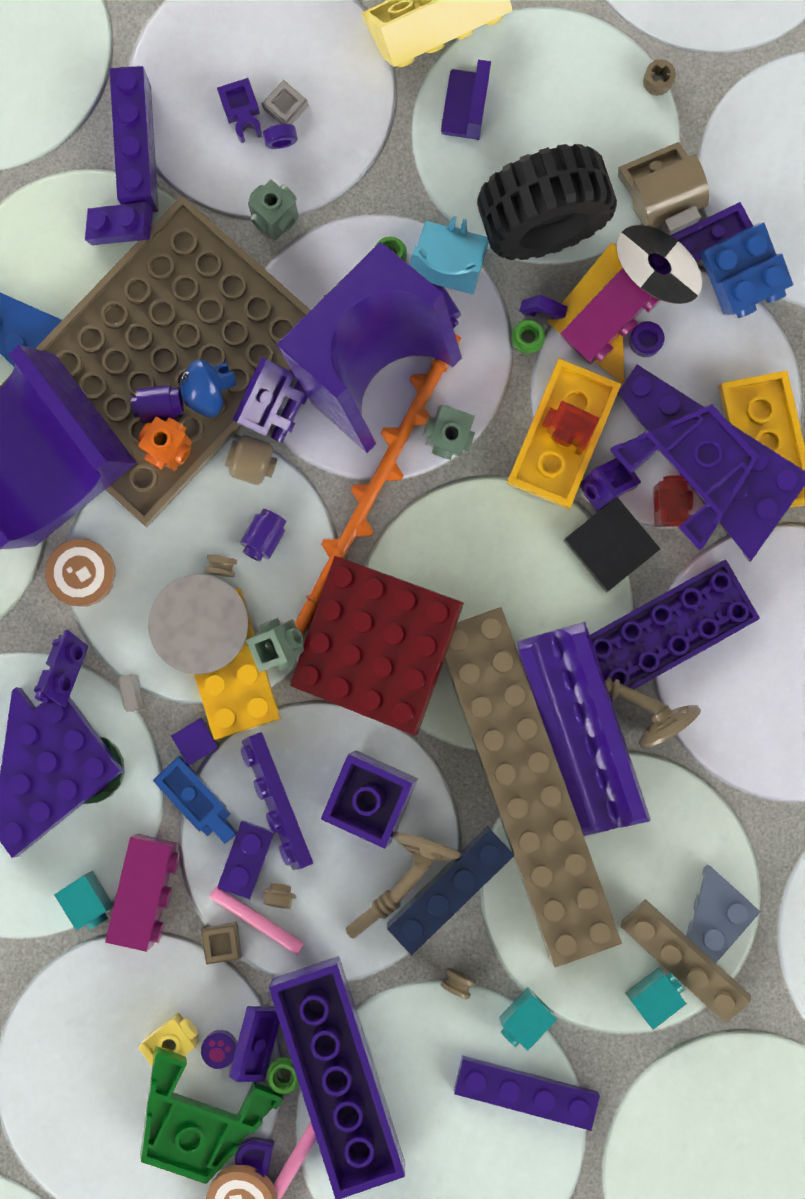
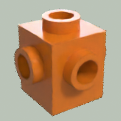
(170, 454)

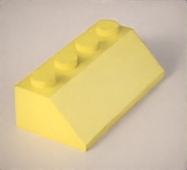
(420, 26)

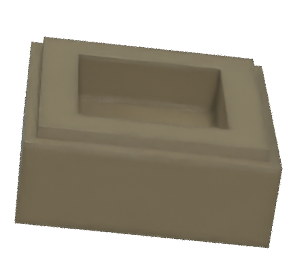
(221, 943)

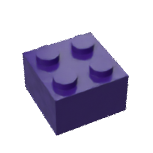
(369, 798)

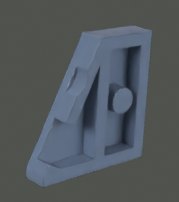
(719, 915)

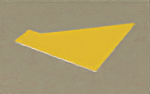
(588, 287)

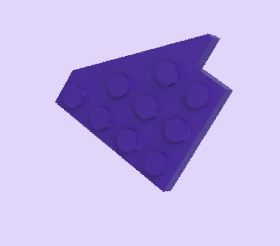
(47, 769)

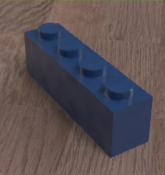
(449, 890)

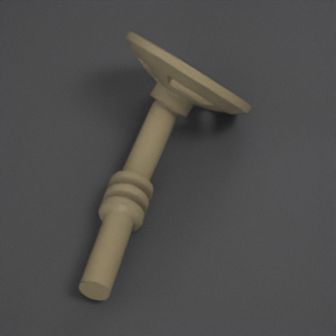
(665, 721)
(423, 853)

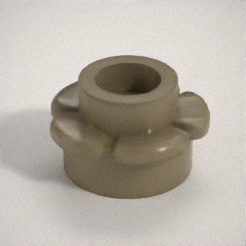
(278, 896)

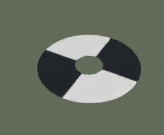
(678, 286)

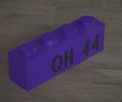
(133, 136)

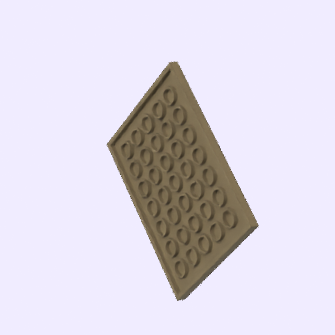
(155, 314)

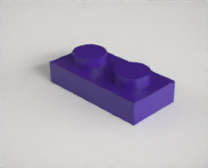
(118, 223)
(246, 859)
(255, 1044)

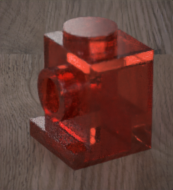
(570, 426)
(671, 502)

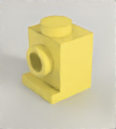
(177, 1029)

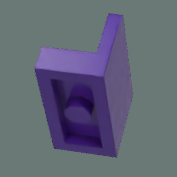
(466, 101)

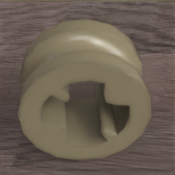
(659, 67)
(220, 565)
(458, 983)

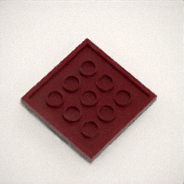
(376, 645)

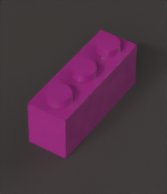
(607, 317)
(142, 892)

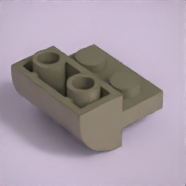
(664, 184)

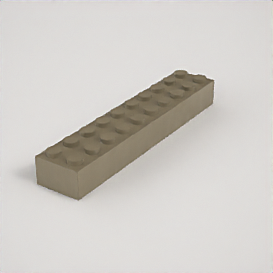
(529, 790)

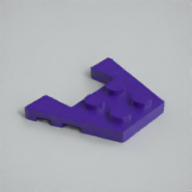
(707, 456)

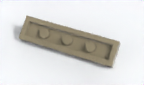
(685, 961)

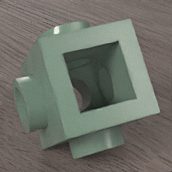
(273, 208)
(460, 425)
(276, 645)

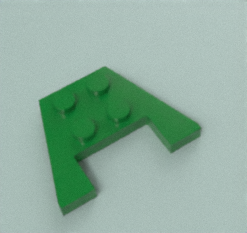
(192, 1135)

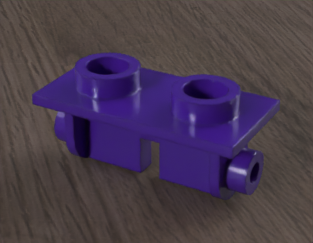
(64, 664)

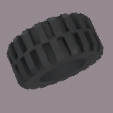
(546, 202)

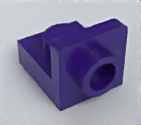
(608, 483)

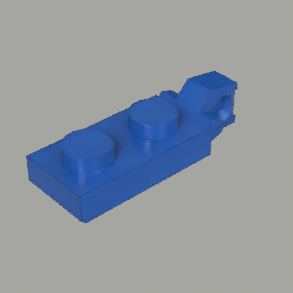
(195, 799)

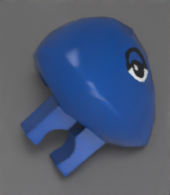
(203, 385)

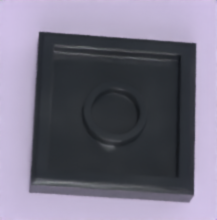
(611, 544)

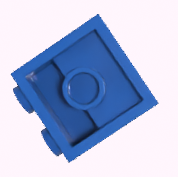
(746, 271)

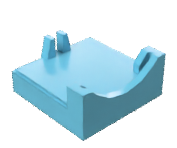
(450, 255)

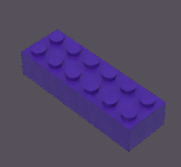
(337, 1078)

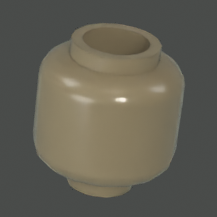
(251, 460)

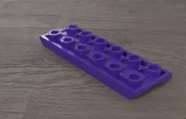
(673, 627)
(583, 729)

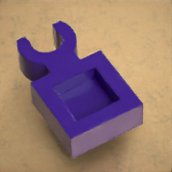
(240, 106)

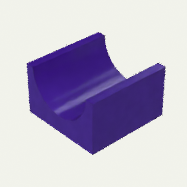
(360, 327)
(52, 449)

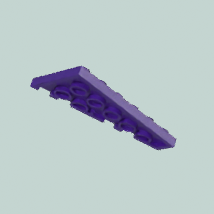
(766, 490)

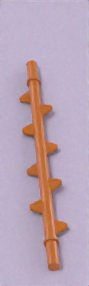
(367, 493)

